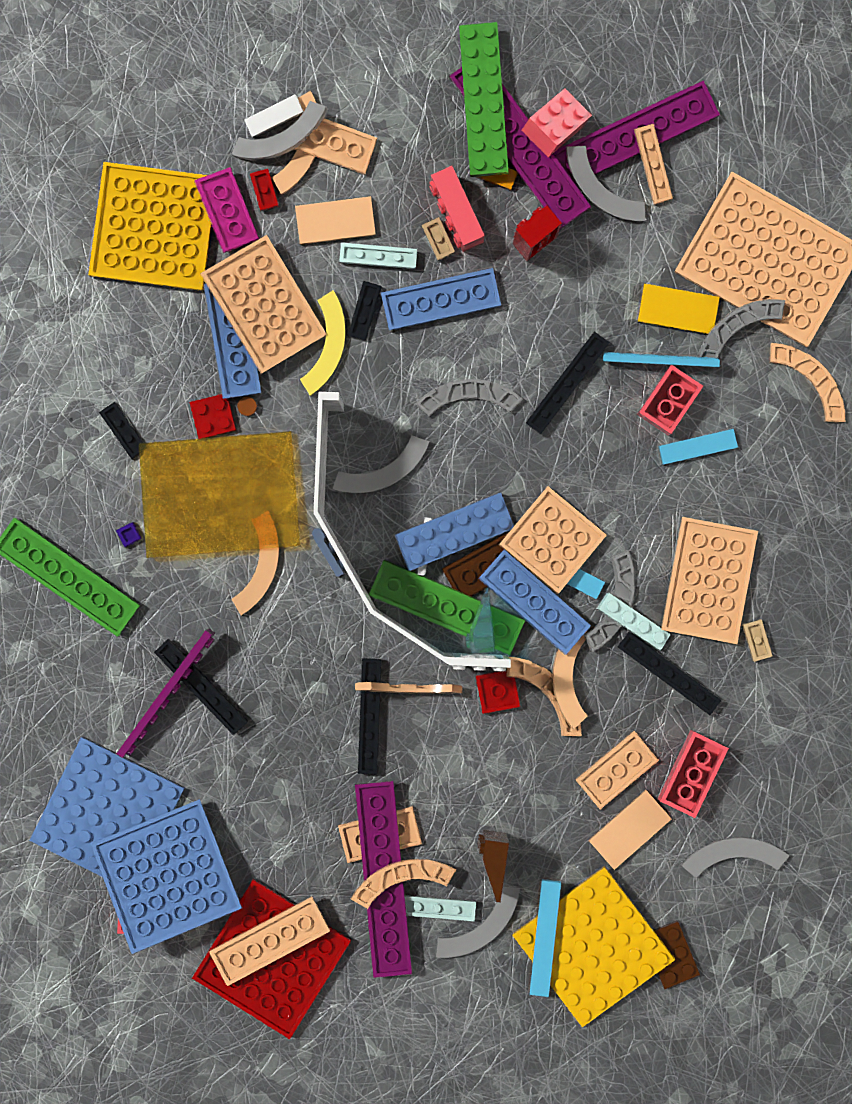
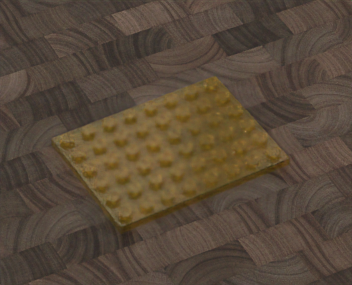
(219, 494)

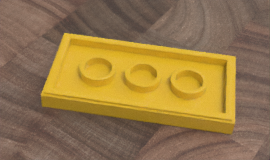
(678, 309)

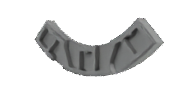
(284, 141)
(596, 192)
(737, 320)
(468, 389)
(386, 476)
(624, 591)
(733, 848)
(484, 932)

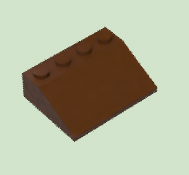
(494, 851)

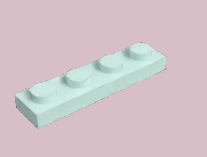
(378, 255)
(633, 621)
(440, 908)

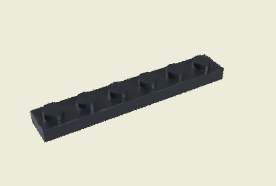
(567, 383)
(669, 673)
(203, 688)
(369, 718)

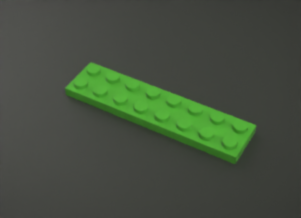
(483, 99)
(67, 577)
(441, 604)

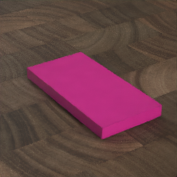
(226, 210)

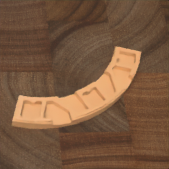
(299, 164)
(816, 374)
(260, 581)
(543, 680)
(564, 687)
(408, 688)
(400, 872)

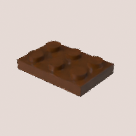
(683, 966)

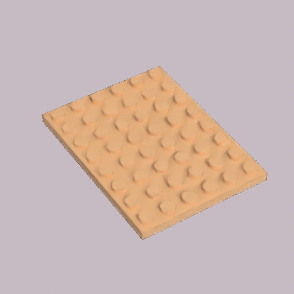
(765, 250)

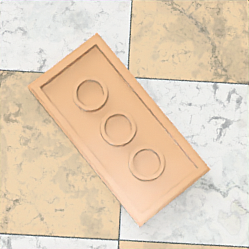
(340, 146)
(335, 220)
(617, 770)
(407, 829)
(630, 829)

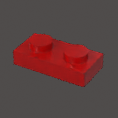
(264, 190)

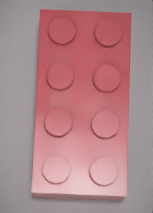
(457, 209)
(692, 774)

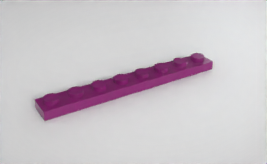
(170, 688)

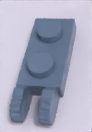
(328, 550)

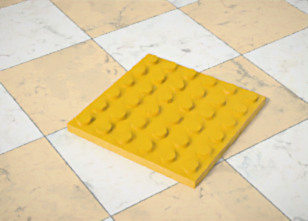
(150, 227)
(599, 947)

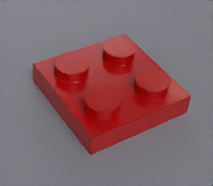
(212, 416)
(497, 691)

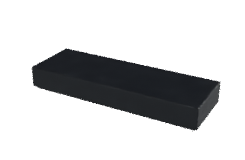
(364, 311)
(122, 429)

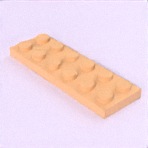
(269, 941)

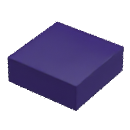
(129, 534)

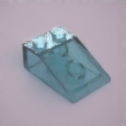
(481, 634)

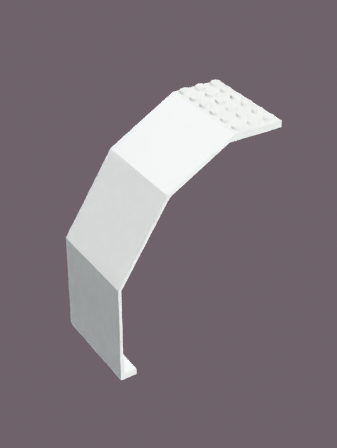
(333, 402)

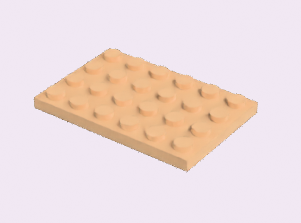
(263, 304)
(709, 580)

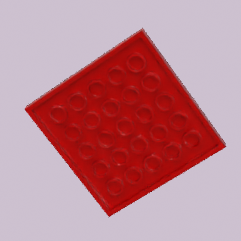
(288, 986)

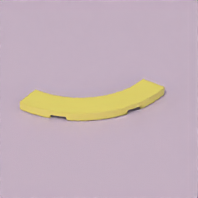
(333, 344)

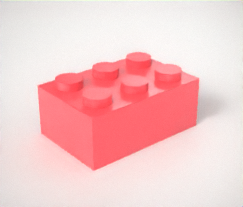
(556, 122)
(670, 400)

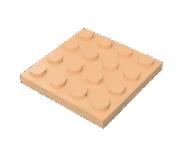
(552, 540)

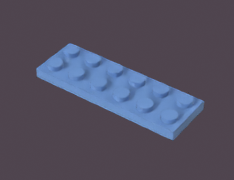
(441, 299)
(235, 367)
(454, 531)
(534, 602)

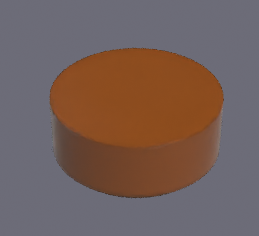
(247, 406)

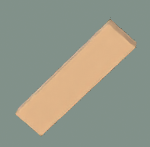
(653, 164)

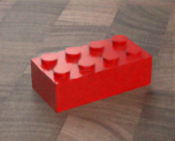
(537, 232)

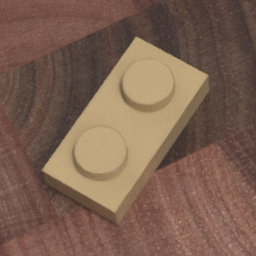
(438, 239)
(757, 640)

